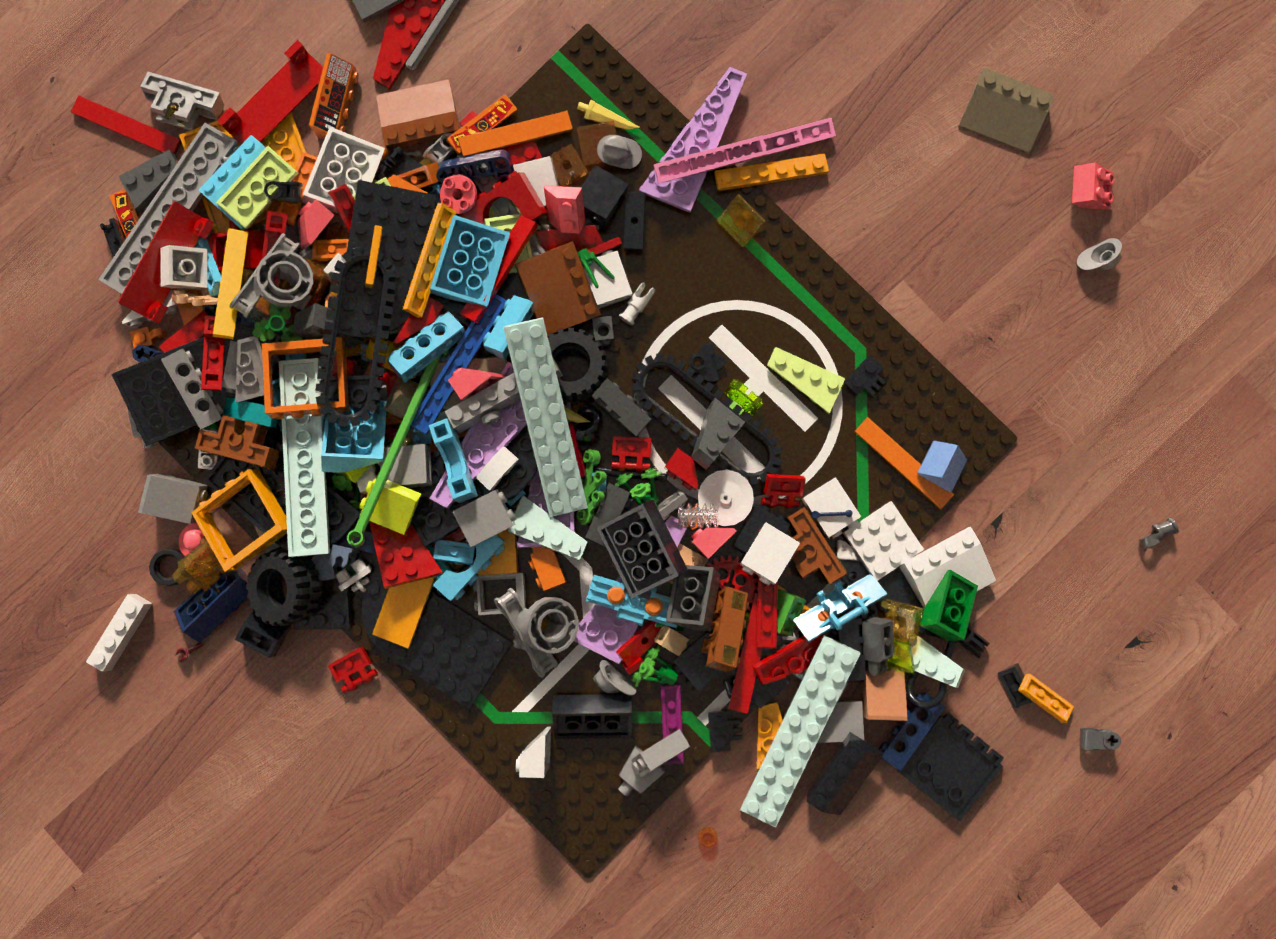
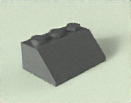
(694, 598)

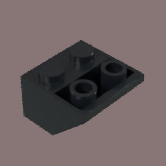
(262, 636)

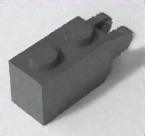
(878, 643)

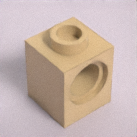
(671, 640)

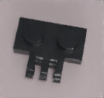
(866, 377)
(722, 731)

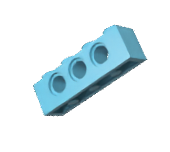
(422, 357)

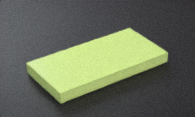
(246, 197)

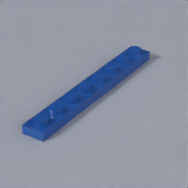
(460, 358)

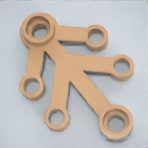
(181, 297)

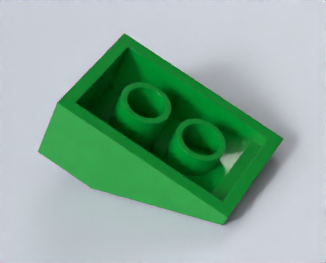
(950, 607)

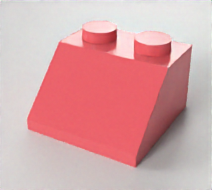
(565, 208)
(311, 222)
(470, 381)
(711, 539)

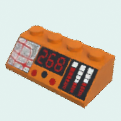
(333, 96)

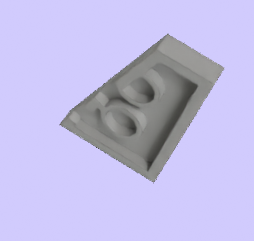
(249, 369)

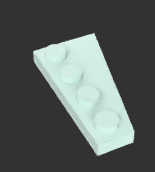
(538, 527)
(935, 664)

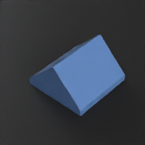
(943, 464)

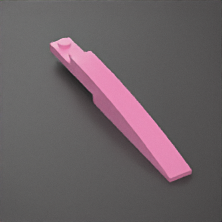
(744, 151)

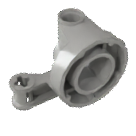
(285, 264)
(528, 632)

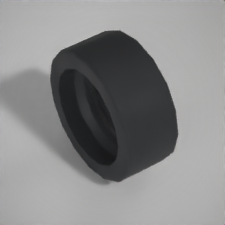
(155, 563)

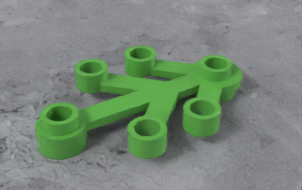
(591, 457)

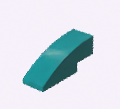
(248, 412)

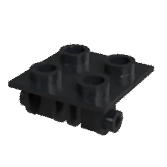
(396, 164)

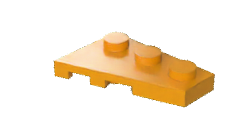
(768, 724)

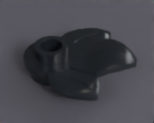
(710, 362)

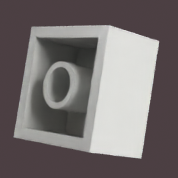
(183, 267)

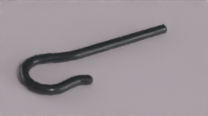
(942, 687)

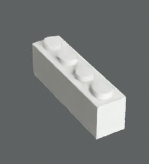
(119, 632)

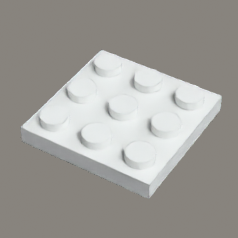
(883, 541)

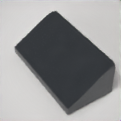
(1012, 679)

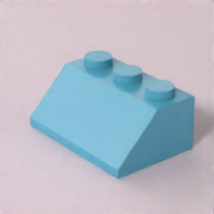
(515, 311)

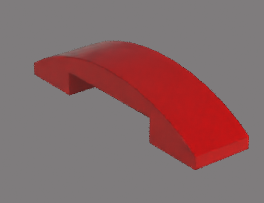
(274, 228)
(212, 358)

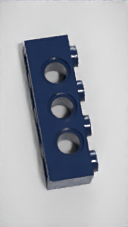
(912, 741)

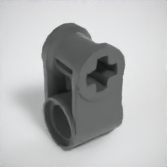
(1096, 739)

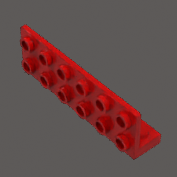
(275, 98)
(144, 288)

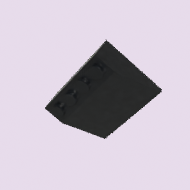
(642, 549)

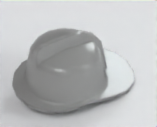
(619, 151)
(1103, 255)
(613, 680)

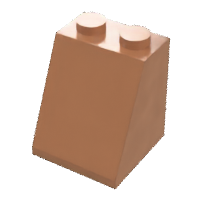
(884, 696)

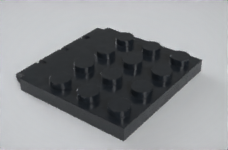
(952, 766)

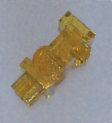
(198, 568)
(909, 620)

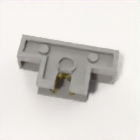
(179, 101)

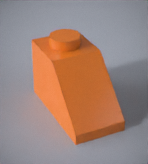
(422, 176)

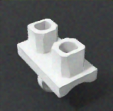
(361, 570)

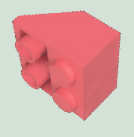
(1092, 186)

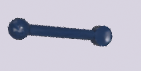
(815, 514)

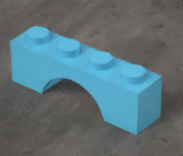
(449, 445)
(452, 583)

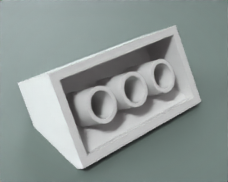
(536, 757)

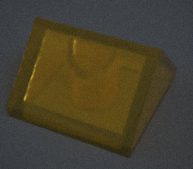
(741, 220)

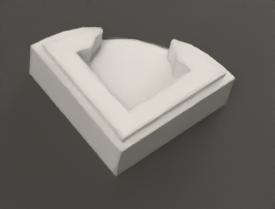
(845, 551)

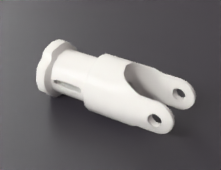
(636, 304)

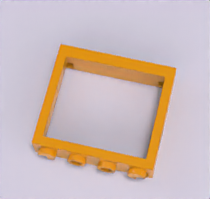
(213, 535)

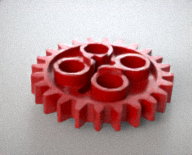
(729, 565)

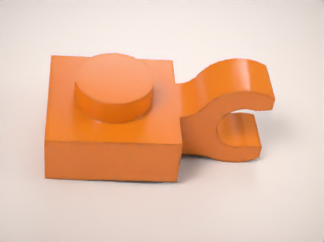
(146, 336)

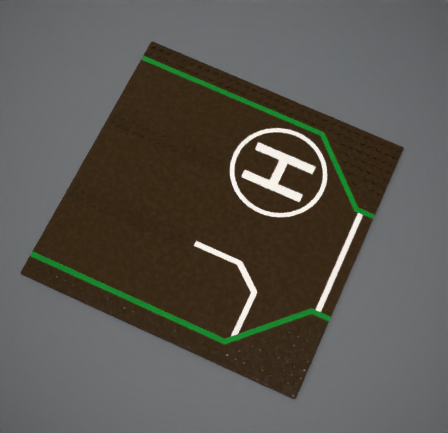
(746, 303)

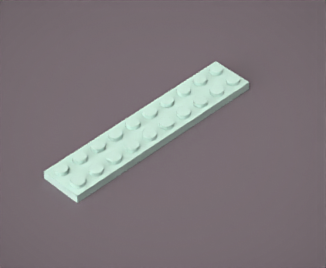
(545, 416)
(302, 462)
(800, 731)

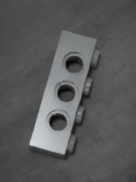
(172, 364)

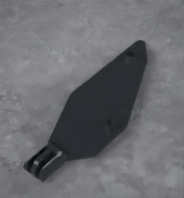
(899, 590)

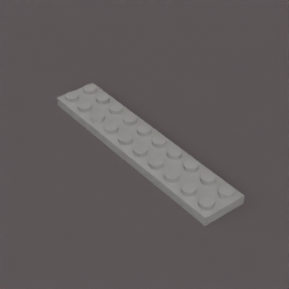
(181, 186)

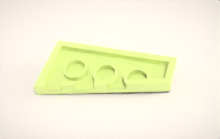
(812, 380)

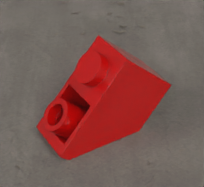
(683, 468)

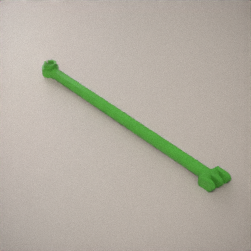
(393, 453)

